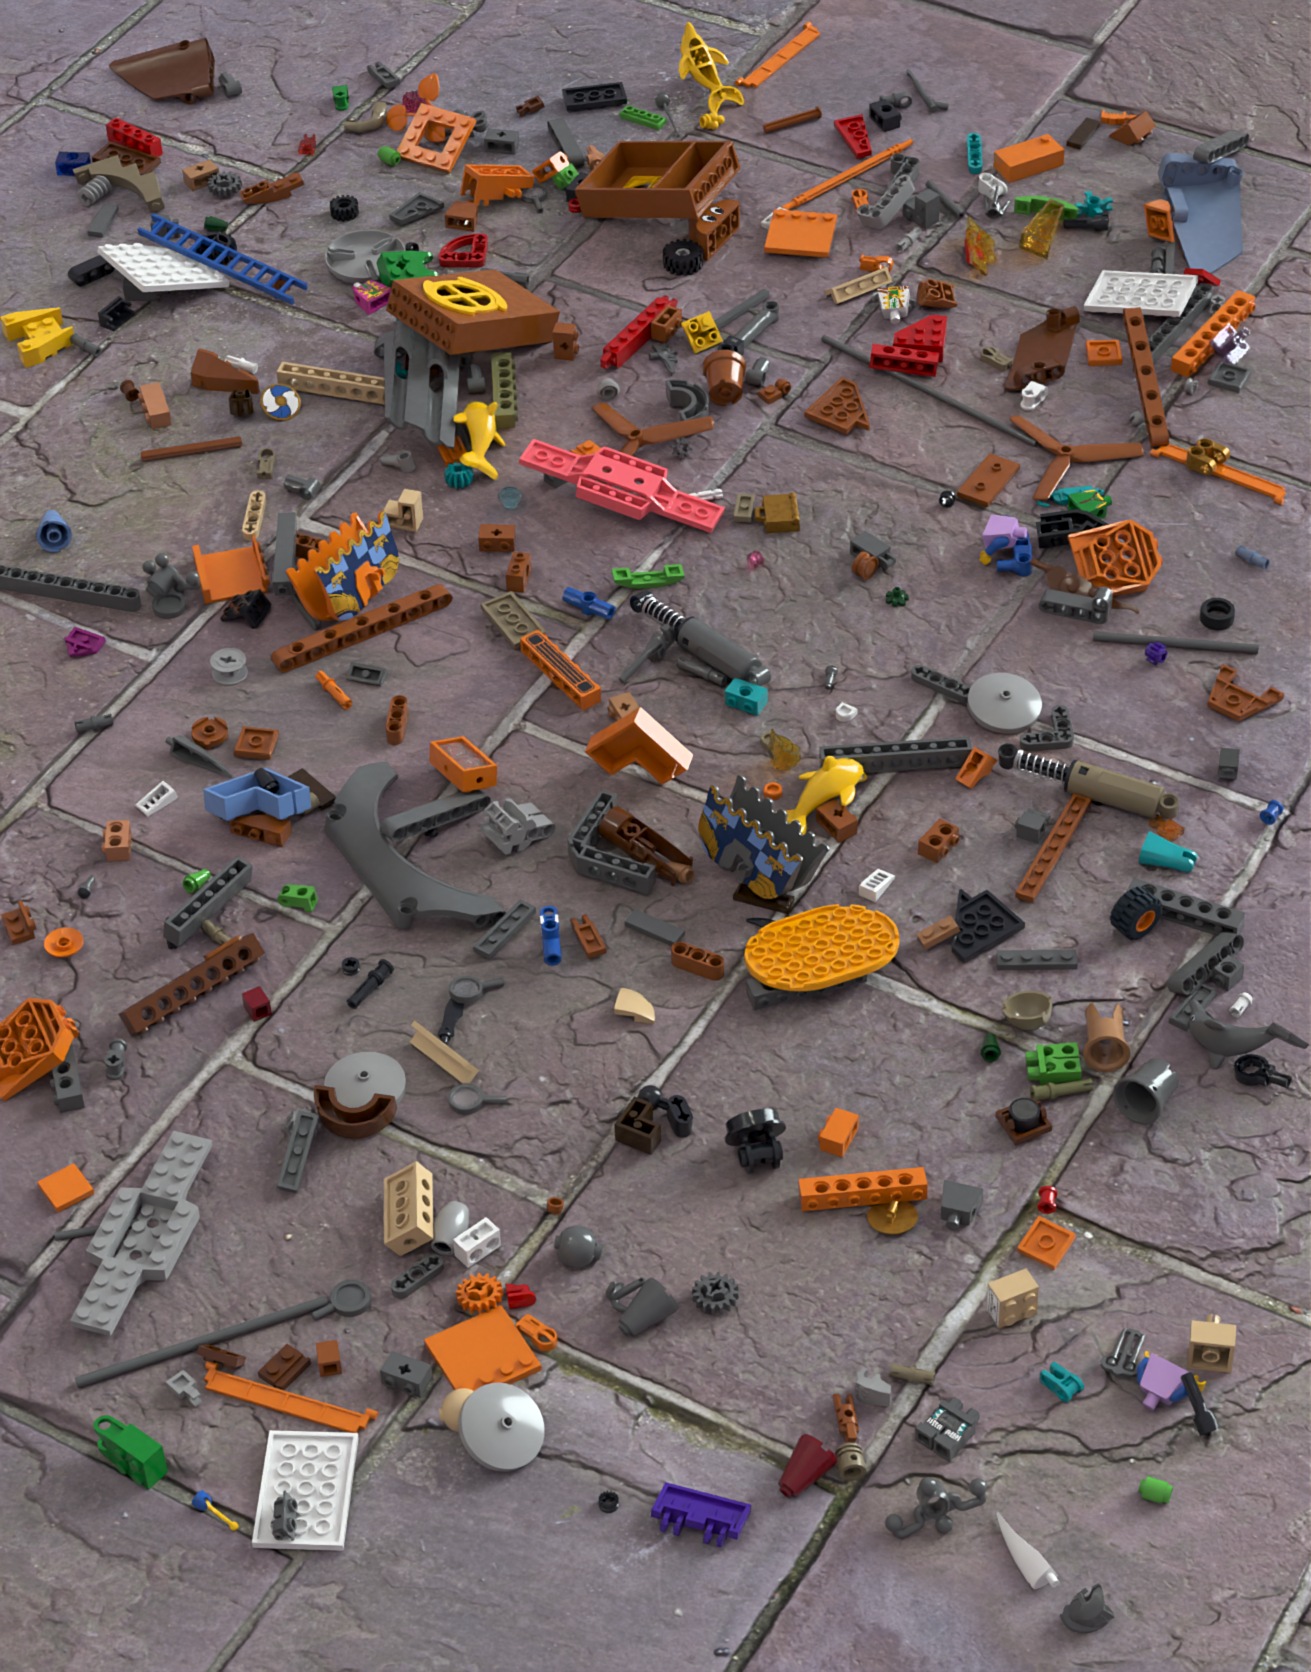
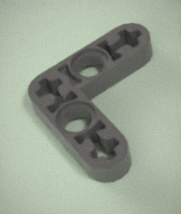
(1029, 742)

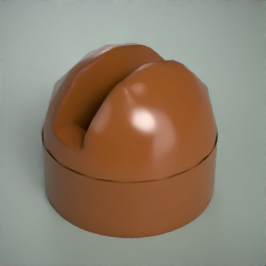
(555, 1205)

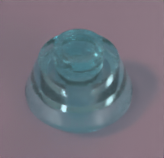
(510, 497)

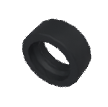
(1214, 622)

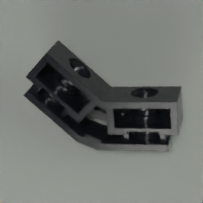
(1063, 523)

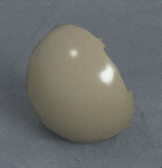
(1027, 1009)

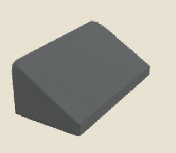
(367, 674)

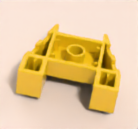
(41, 333)

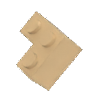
(405, 512)

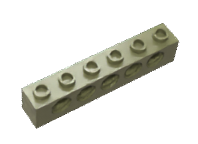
(504, 390)

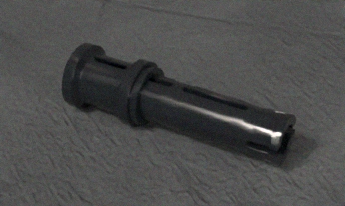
(375, 978)

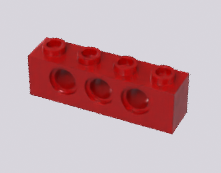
(133, 137)
(904, 360)

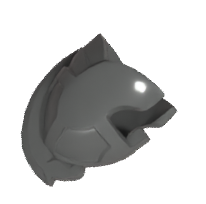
(1088, 1612)

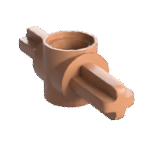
(593, 157)

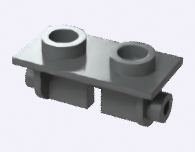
(285, 1509)

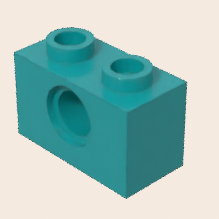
(746, 696)

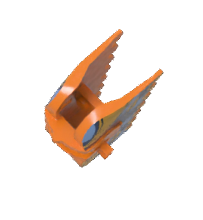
(347, 569)

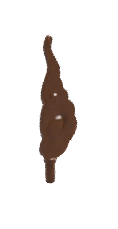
(1061, 580)

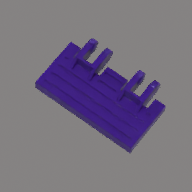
(699, 1508)

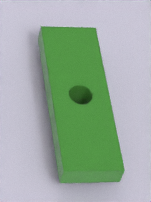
(643, 117)

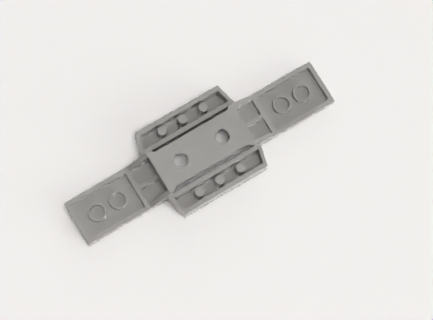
(161, 1201)

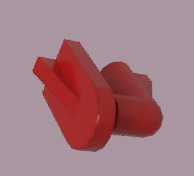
(519, 1296)

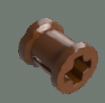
(129, 389)

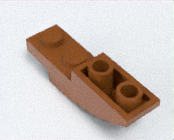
(266, 192)

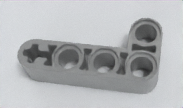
(889, 204)

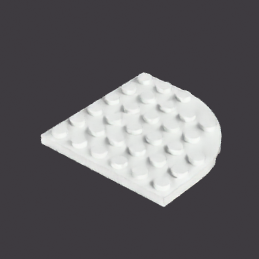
(160, 268)

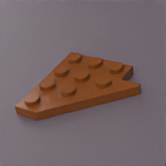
(840, 408)

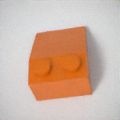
(1159, 220)

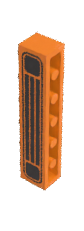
(561, 670)

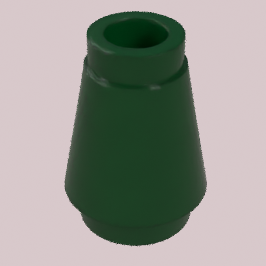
(214, 224)
(990, 1049)

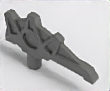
(665, 355)

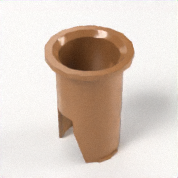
(1105, 1056)

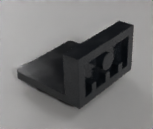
(251, 605)

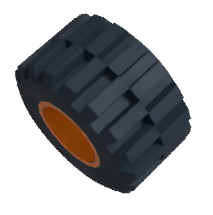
(1136, 913)

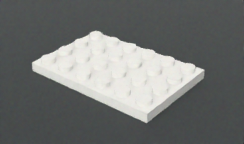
(1153, 292)
(319, 1476)

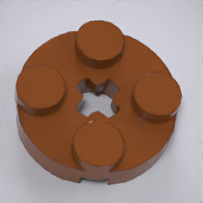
(218, 733)

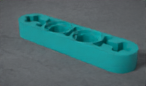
(974, 153)

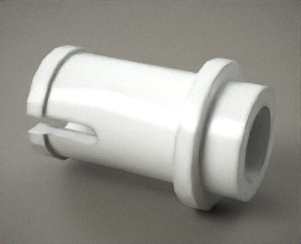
(1243, 1001)

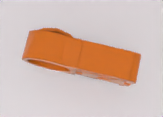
(861, 200)
(871, 263)
(535, 1330)

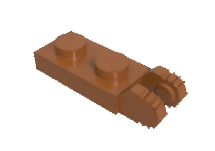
(588, 937)

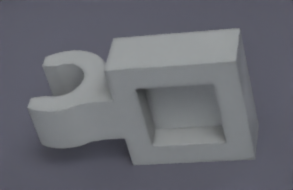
(184, 1385)

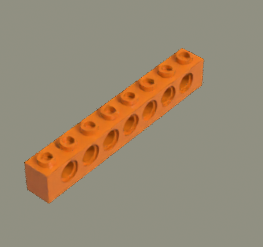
(1198, 348)

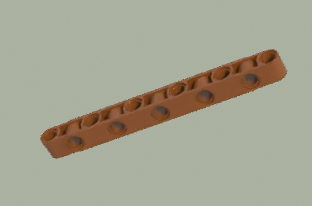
(1145, 377)
(361, 628)

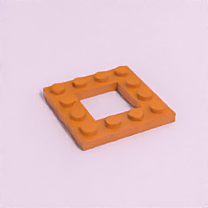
(444, 161)

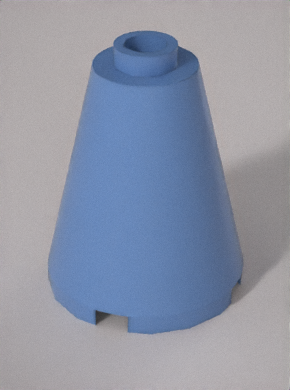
(53, 532)

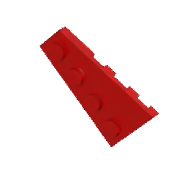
(855, 135)

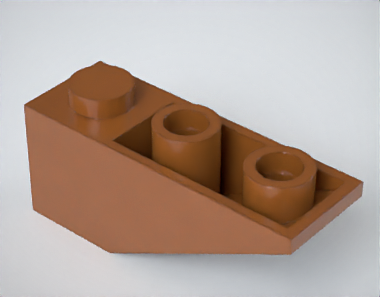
(262, 828)

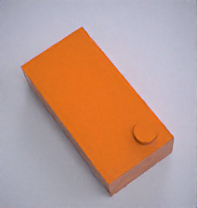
(1028, 158)

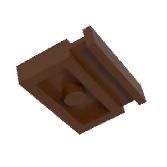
(284, 1367)

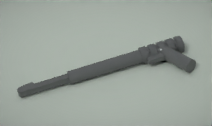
(931, 104)

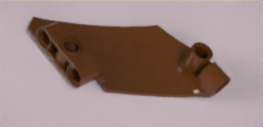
(1044, 349)

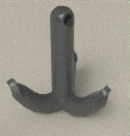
(617, 1291)

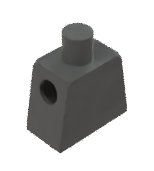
(960, 1203)

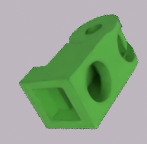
(298, 896)

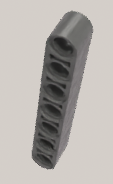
(1221, 146)
(434, 814)

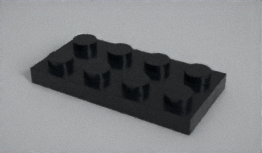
(594, 96)

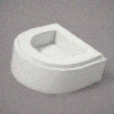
(845, 712)

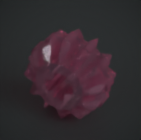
(412, 101)

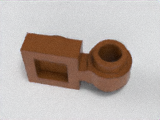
(771, 393)

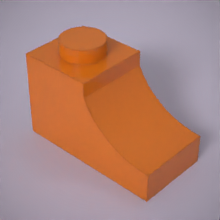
(975, 767)

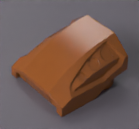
(936, 294)

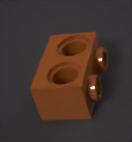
(938, 840)

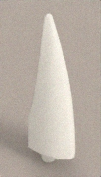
(1029, 1560)

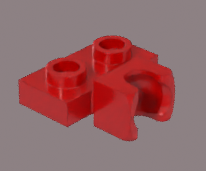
(1203, 276)

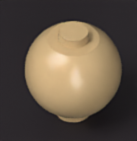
(451, 1407)

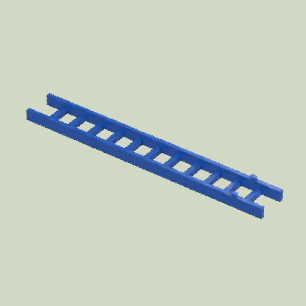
(213, 245)

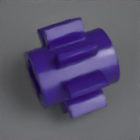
(1156, 653)

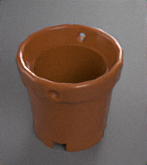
(724, 376)

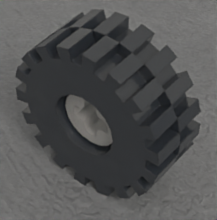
(682, 257)

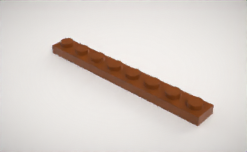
(1053, 848)

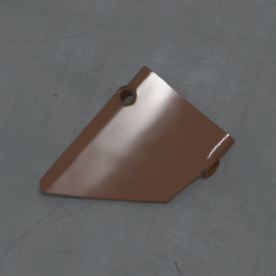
(171, 71)

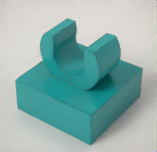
(400, 373)

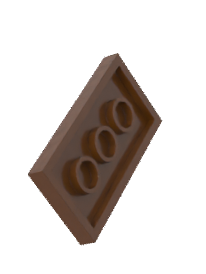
(145, 162)

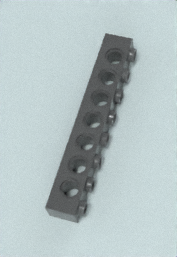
(903, 754)

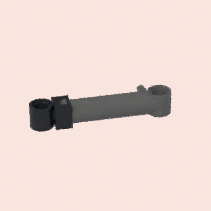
(753, 328)

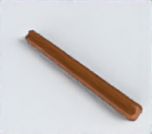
(191, 448)

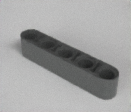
(565, 141)
(1201, 966)

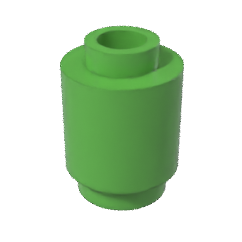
(389, 155)
(1155, 1490)

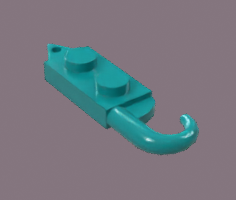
(1061, 495)

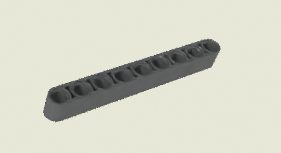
(1176, 326)
(69, 589)

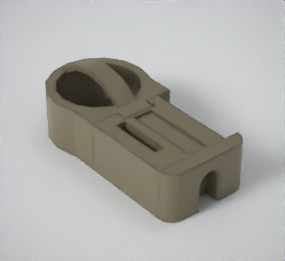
(996, 359)
(266, 466)

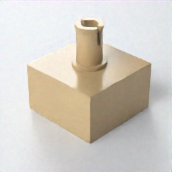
(1211, 1345)

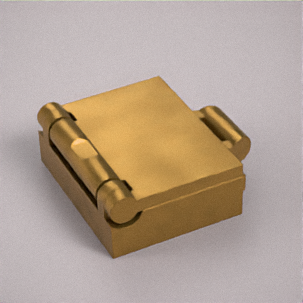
(779, 513)

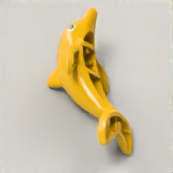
(700, 63)
(482, 429)
(832, 780)

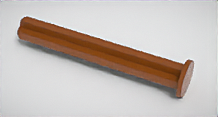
(791, 120)

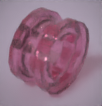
(755, 559)

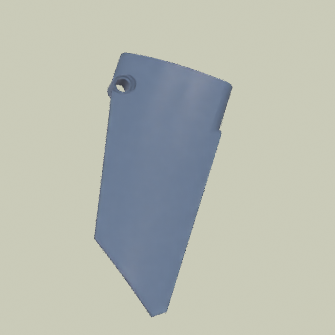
(1204, 208)

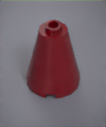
(805, 1466)

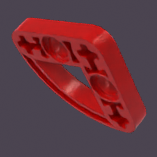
(473, 259)

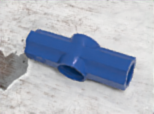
(589, 603)

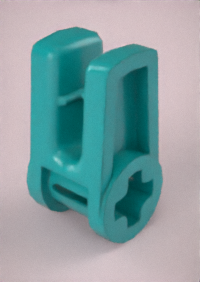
(1061, 1382)

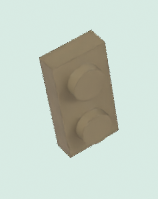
(744, 508)

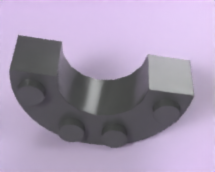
(690, 396)

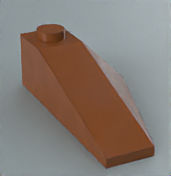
(216, 375)

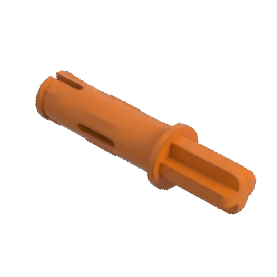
(328, 684)

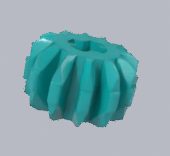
(458, 475)

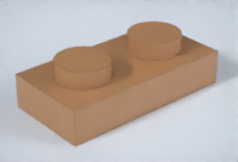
(938, 932)

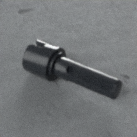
(1099, 222)
(1205, 1419)

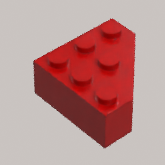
(924, 335)

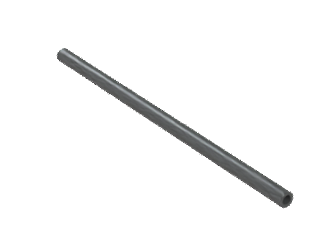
(193, 1344)

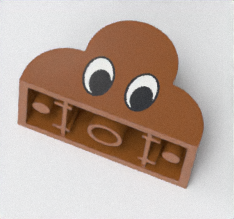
(715, 226)

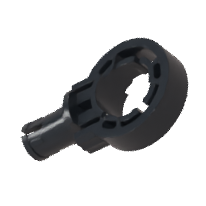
(1264, 1075)

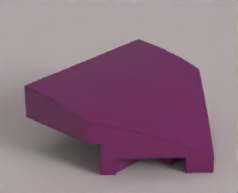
(83, 642)

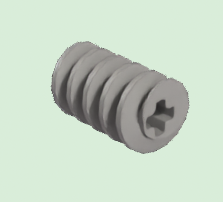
(94, 190)

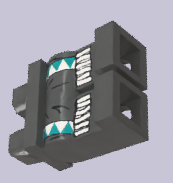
(947, 1428)

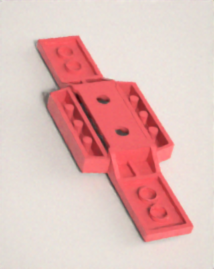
(624, 472)

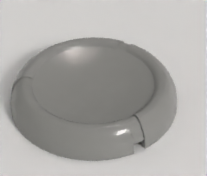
(355, 255)

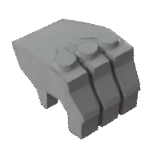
(873, 1390)

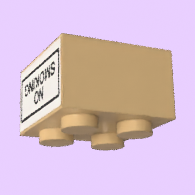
(1012, 1298)

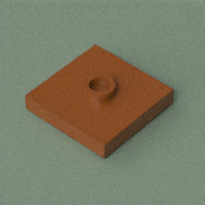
(256, 743)

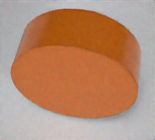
(772, 791)

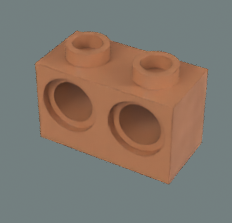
(117, 840)

